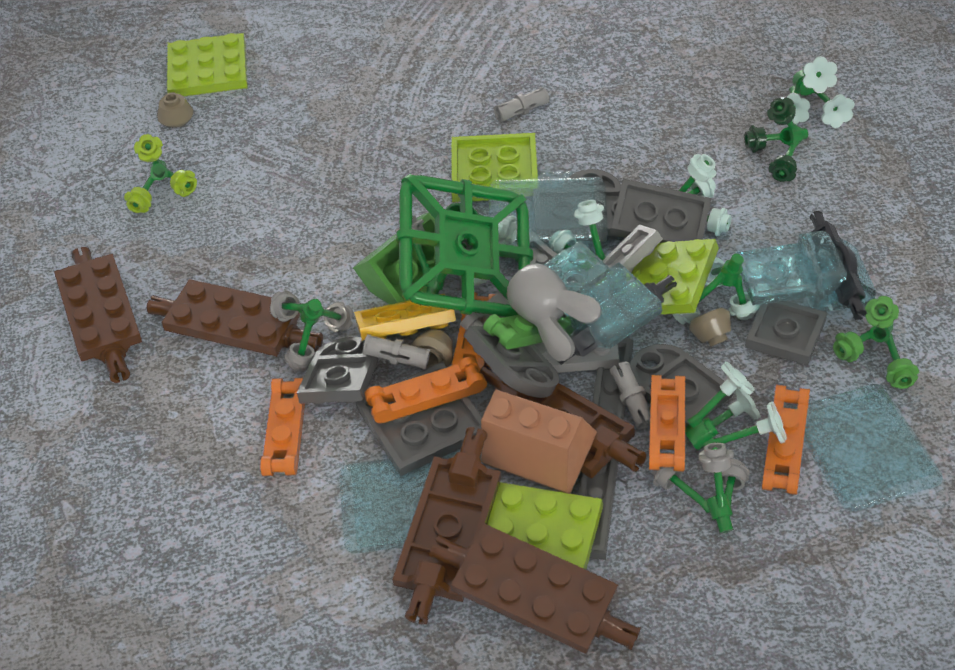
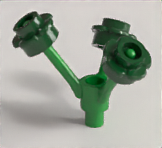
(782, 113)

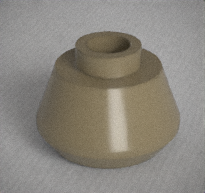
(174, 110)
(712, 326)
(440, 346)

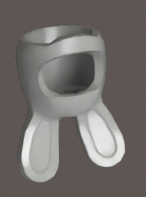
(543, 299)

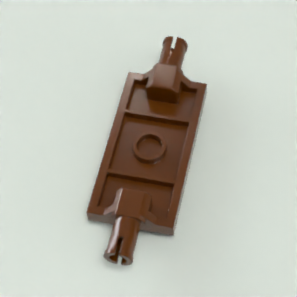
(98, 311)
(229, 318)
(612, 431)
(452, 505)
(535, 589)

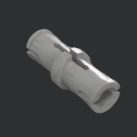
(521, 104)
(396, 351)
(632, 394)

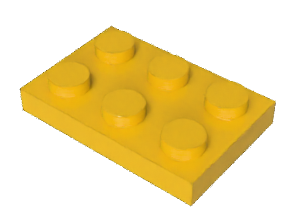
(402, 319)

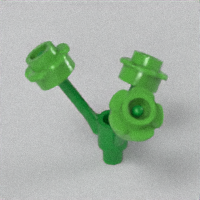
(881, 315)

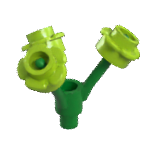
(181, 181)

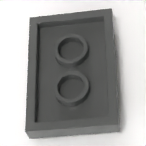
(669, 211)

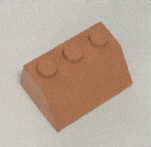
(535, 441)

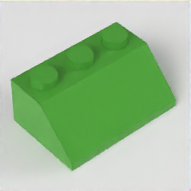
(381, 267)

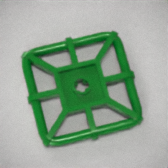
(450, 231)

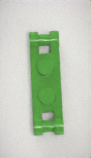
(518, 332)

